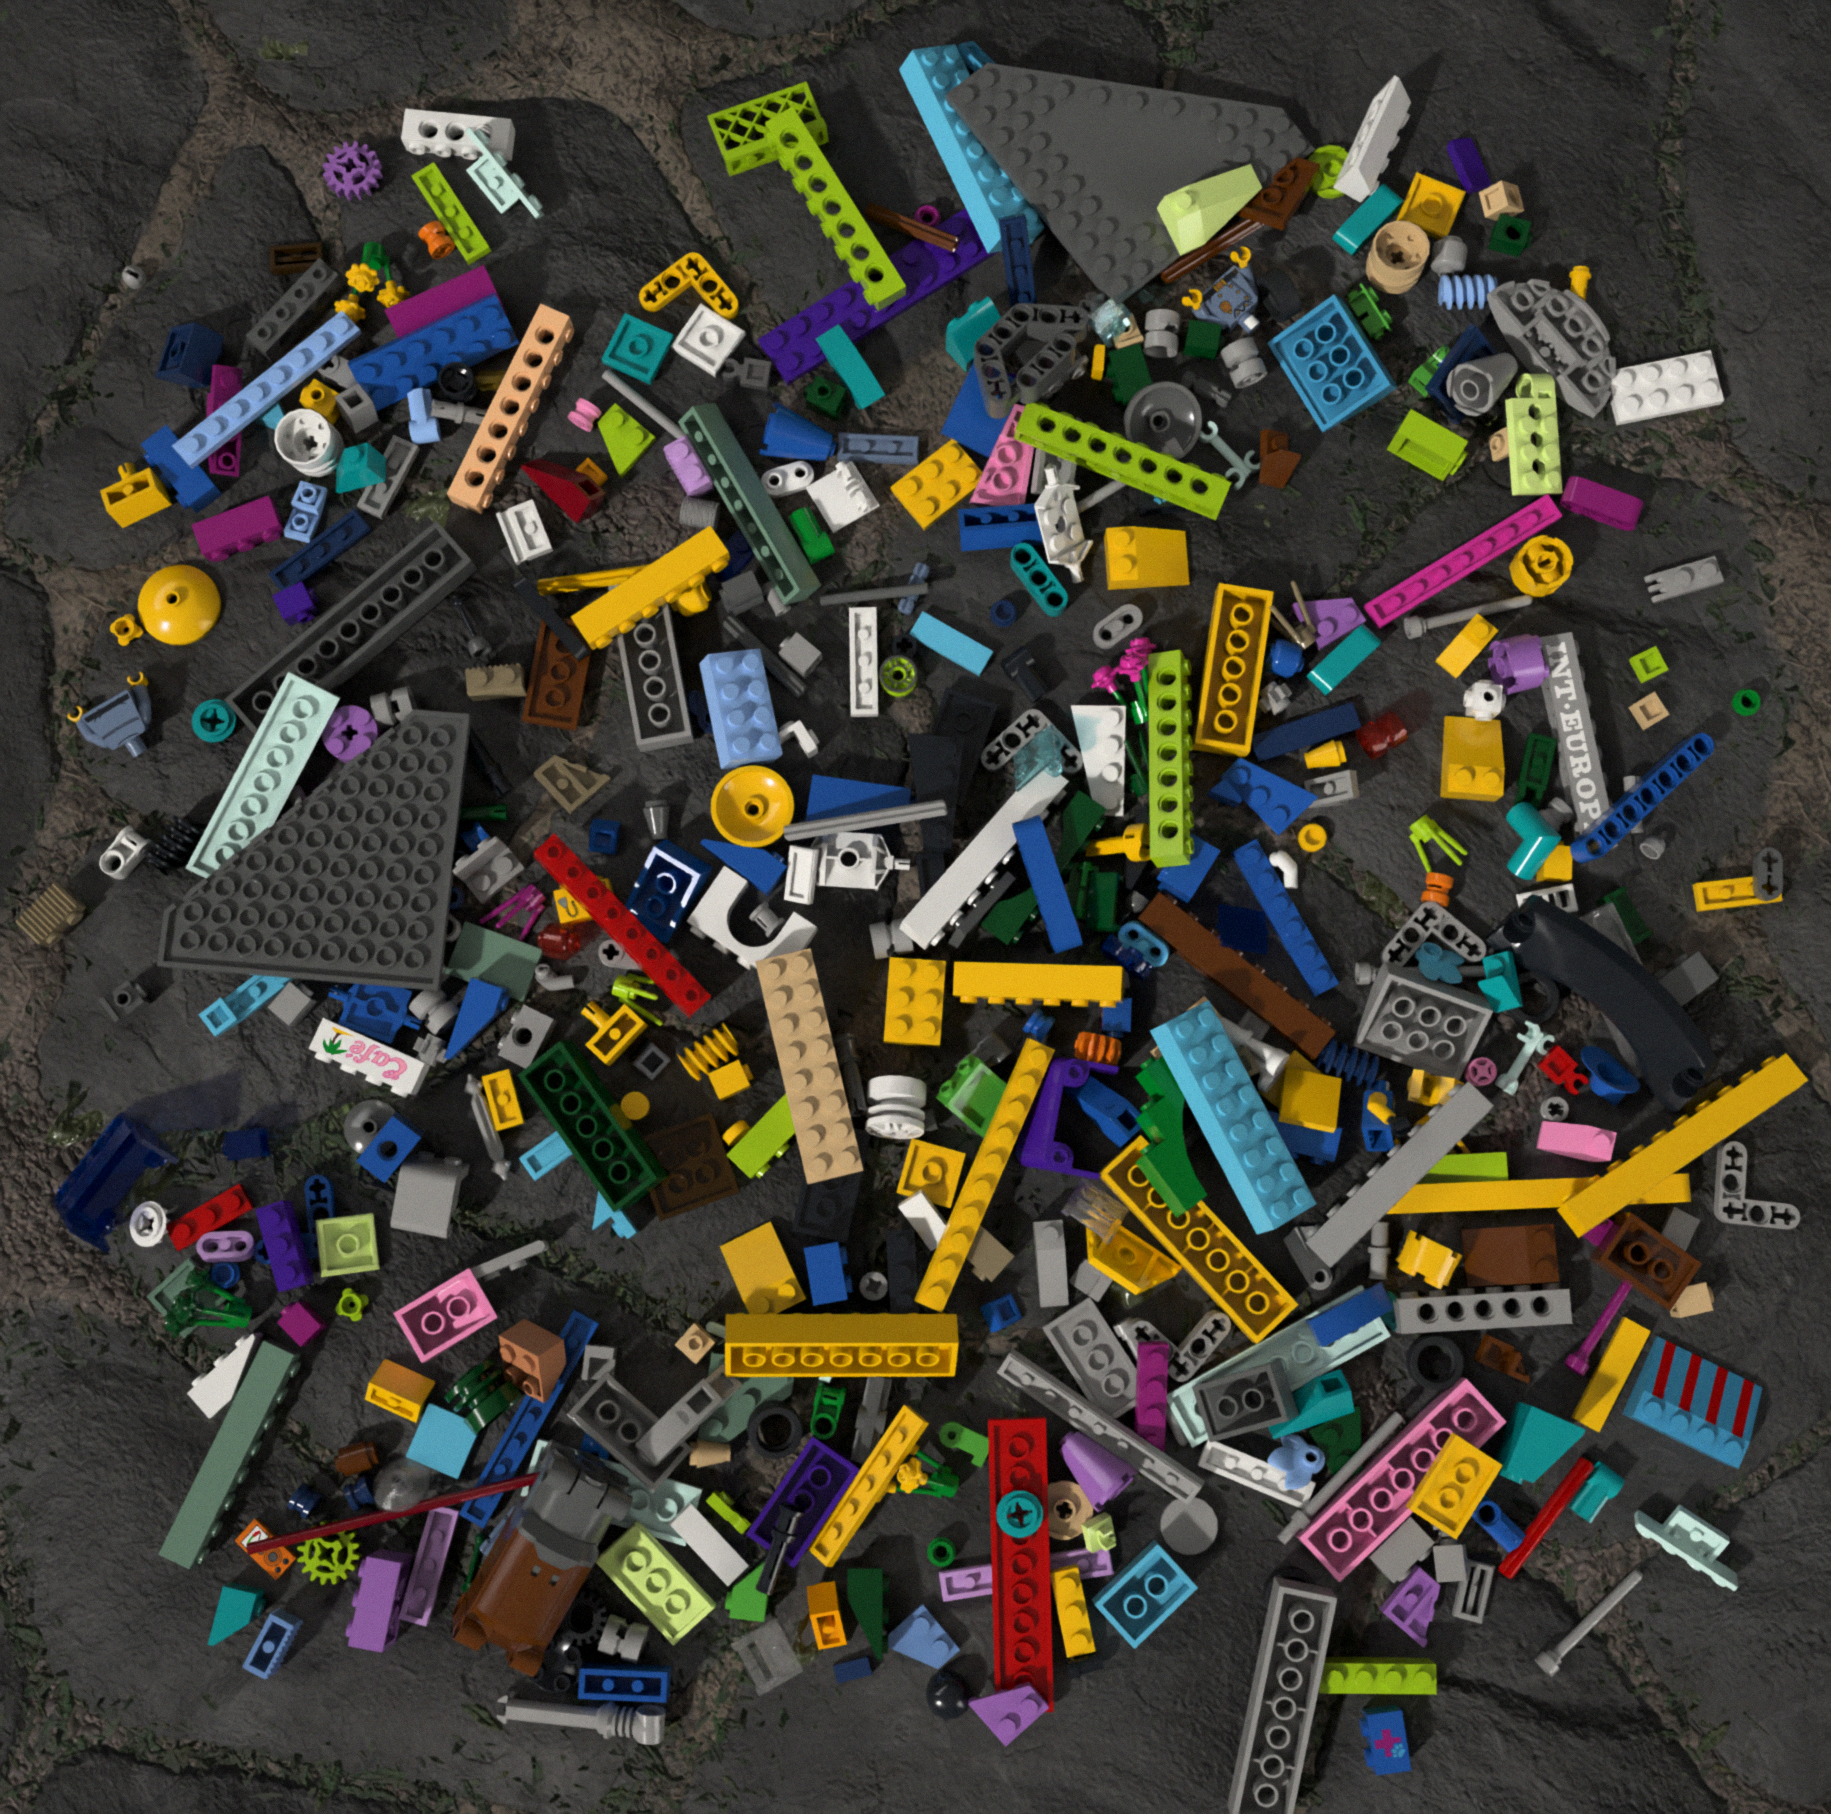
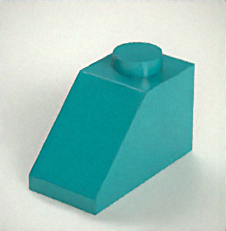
(360, 468)
(235, 1610)

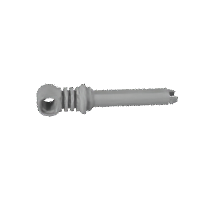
(645, 1723)

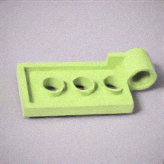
(1539, 393)

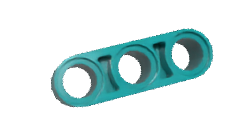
(1368, 219)
(1034, 567)
(1344, 659)

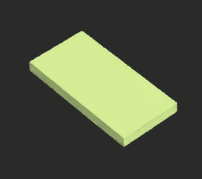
(655, 1582)

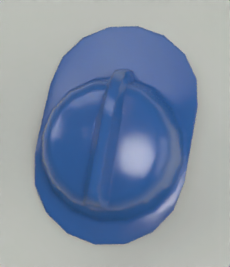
(1607, 1075)

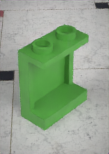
(973, 1094)

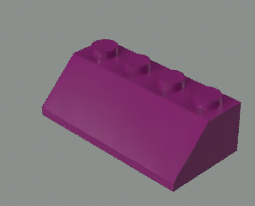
(440, 301)

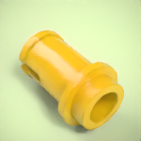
(1580, 277)

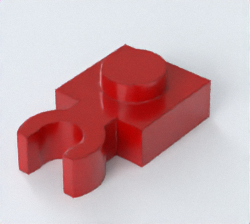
(1560, 1068)

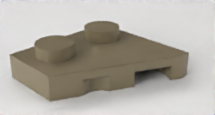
(570, 783)

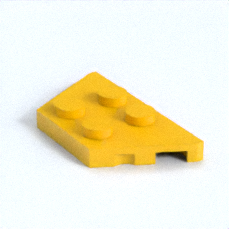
(1130, 1260)

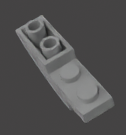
(687, 1415)

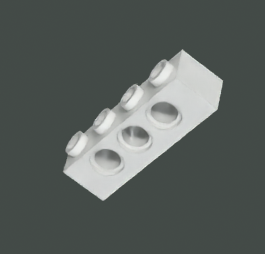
(421, 123)

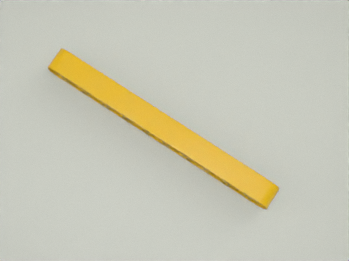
(1521, 1194)

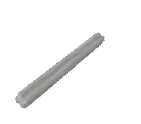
(865, 820)

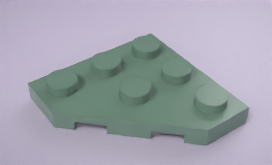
(734, 1414)

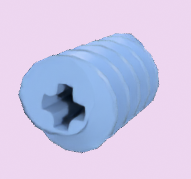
(1465, 290)

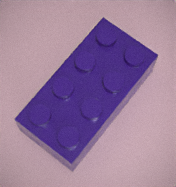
(815, 1485)

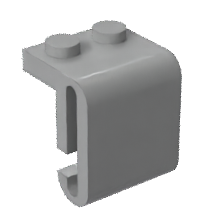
(427, 1194)

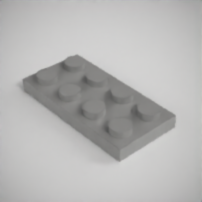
(1094, 1358)

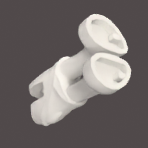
(1269, 1059)

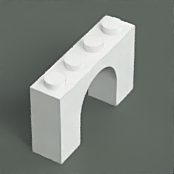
(713, 916)

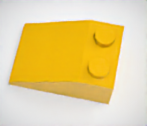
(1145, 557)
(1472, 759)
(763, 1271)

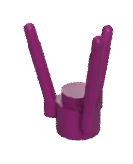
(527, 898)

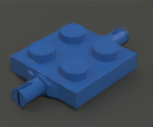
(375, 1010)

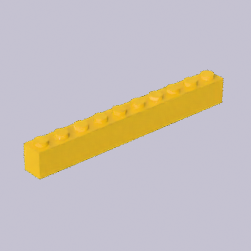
(1681, 1145)

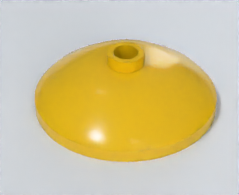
(193, 612)
(749, 788)

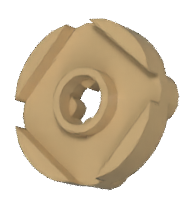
(1082, 1511)

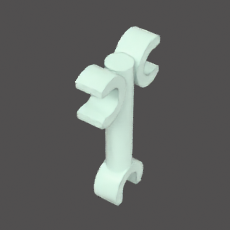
(1241, 468)
(1534, 1041)

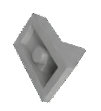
(1333, 789)

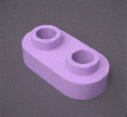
(228, 1245)

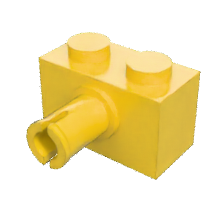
(135, 495)
(614, 1032)

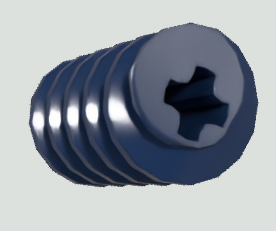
(1349, 1062)

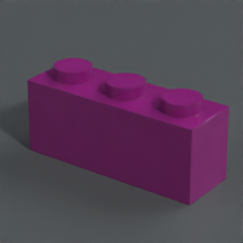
(238, 529)

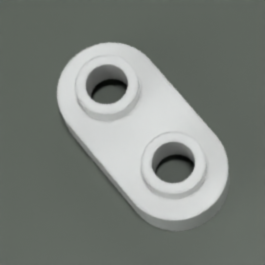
(788, 481)

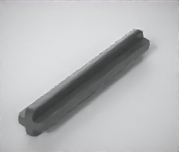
(770, 661)

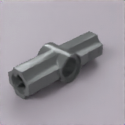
(871, 1417)

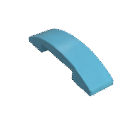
(242, 1003)

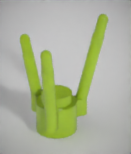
(1426, 830)
(627, 987)

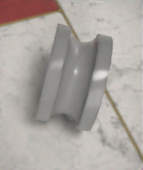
(1554, 1118)

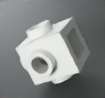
(1477, 706)

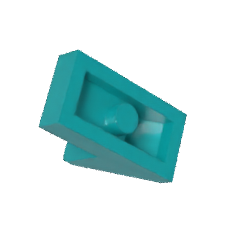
(1501, 982)

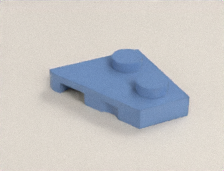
(923, 1638)

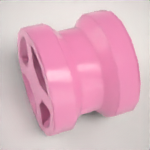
(584, 414)
(1485, 1071)

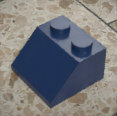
(190, 355)

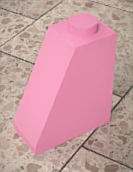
(1576, 1141)

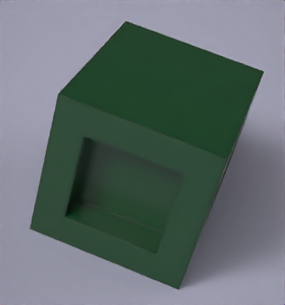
(1502, 243)

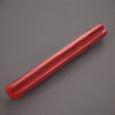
(1547, 1517)

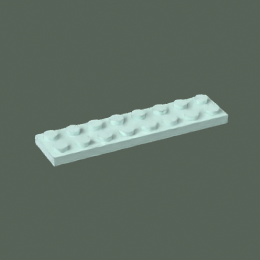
(266, 772)
(1299, 1356)

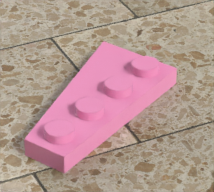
(1007, 469)

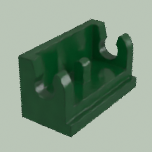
(1102, 902)
(1631, 919)

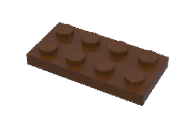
(556, 682)

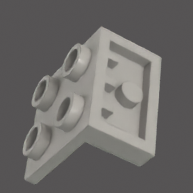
(488, 868)

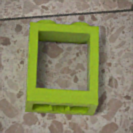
(1428, 446)

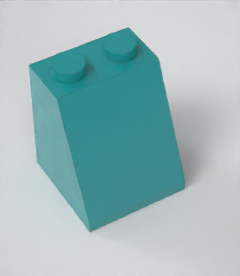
(1534, 1443)

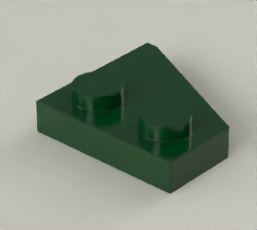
(1339, 1439)

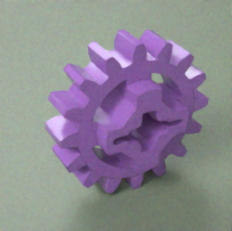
(356, 175)

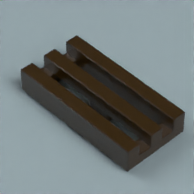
(301, 267)

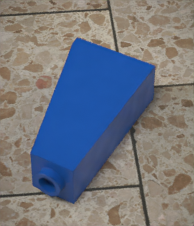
(841, 797)

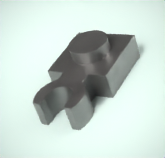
(753, 373)

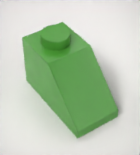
(745, 1600)

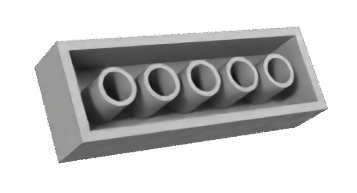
(655, 682)

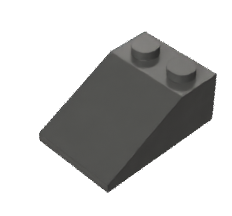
(1245, 1401)

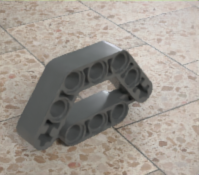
(1054, 324)

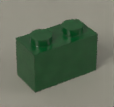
(1127, 372)

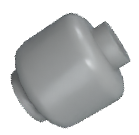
(1449, 256)

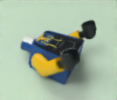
(1380, 1120)

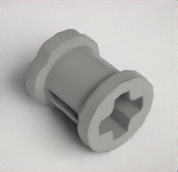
(767, 919)

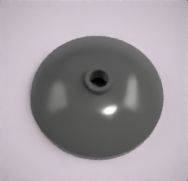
(1177, 413)

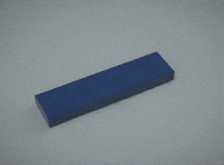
(1017, 259)
(321, 551)
(1305, 732)

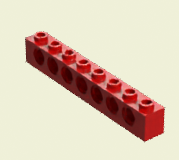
(621, 925)

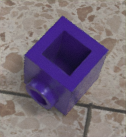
(297, 603)

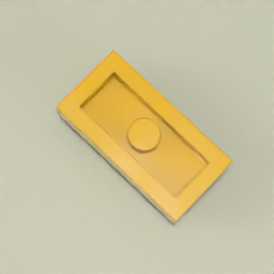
(503, 1099)

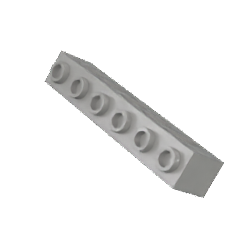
(1555, 1309)

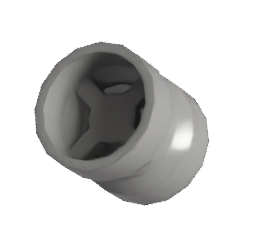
(1557, 813)

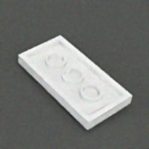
(1665, 388)

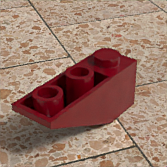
(568, 488)

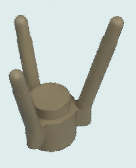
(1299, 635)

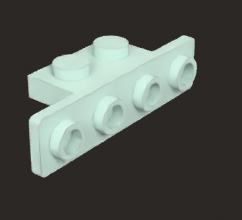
(496, 180)
(1692, 1540)

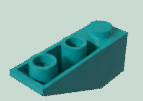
(1318, 1402)

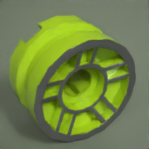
(907, 669)

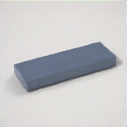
(878, 448)

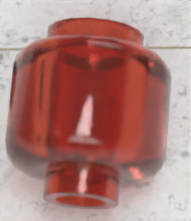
(559, 941)

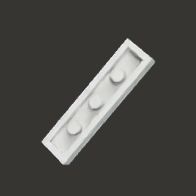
(863, 662)
(1252, 1473)

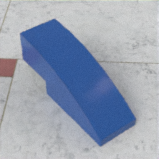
(1349, 1314)

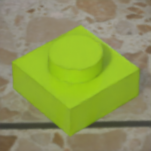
(1648, 664)

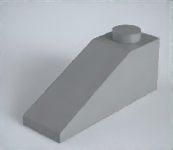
(1051, 1263)

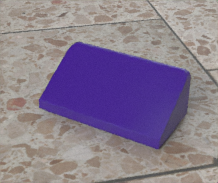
(1468, 165)

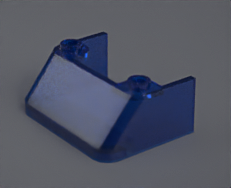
(105, 1177)

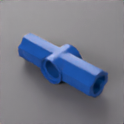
(1499, 1526)

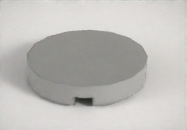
(1188, 1527)

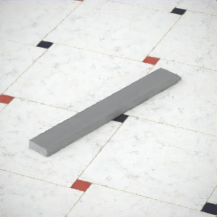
(1101, 1427)

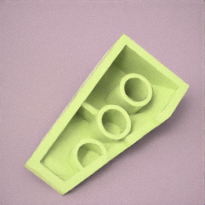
(1206, 206)

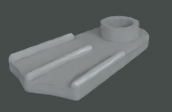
(1306, 1259)

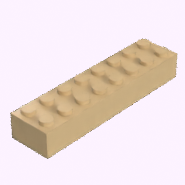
(809, 1066)

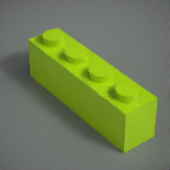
(764, 1140)
(1378, 1675)

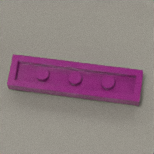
(1151, 1392)

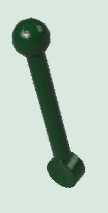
(479, 1539)

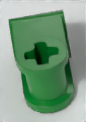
(827, 1407)

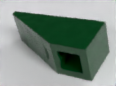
(866, 1600)

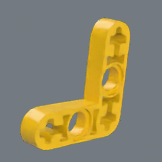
(688, 278)

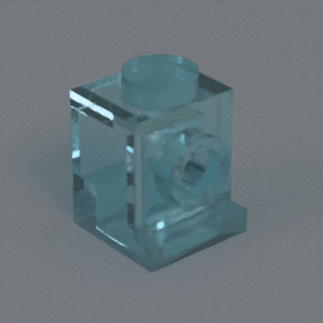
(1110, 321)

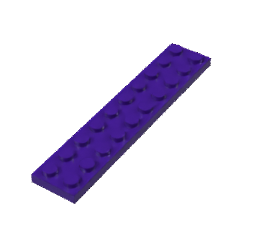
(921, 267)

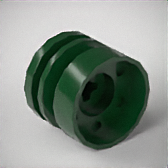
(482, 1396)

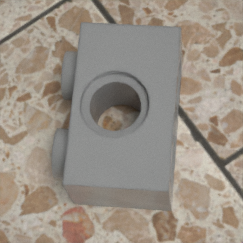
(541, 1029)

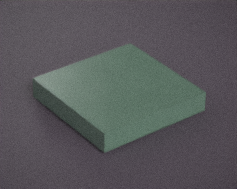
(174, 1284)

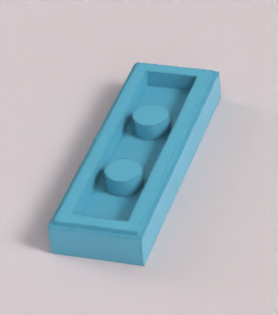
(951, 643)

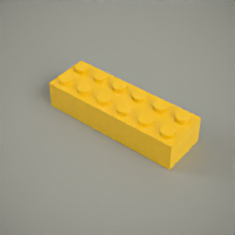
(1232, 670)

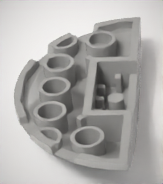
(1557, 337)

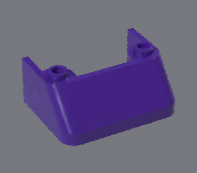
(1035, 1141)

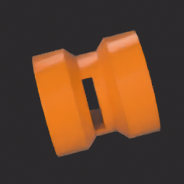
(438, 242)
(1437, 888)

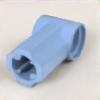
(422, 426)

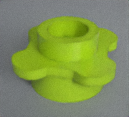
(344, 1308)

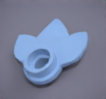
(1292, 1459)

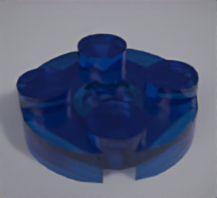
(1129, 959)

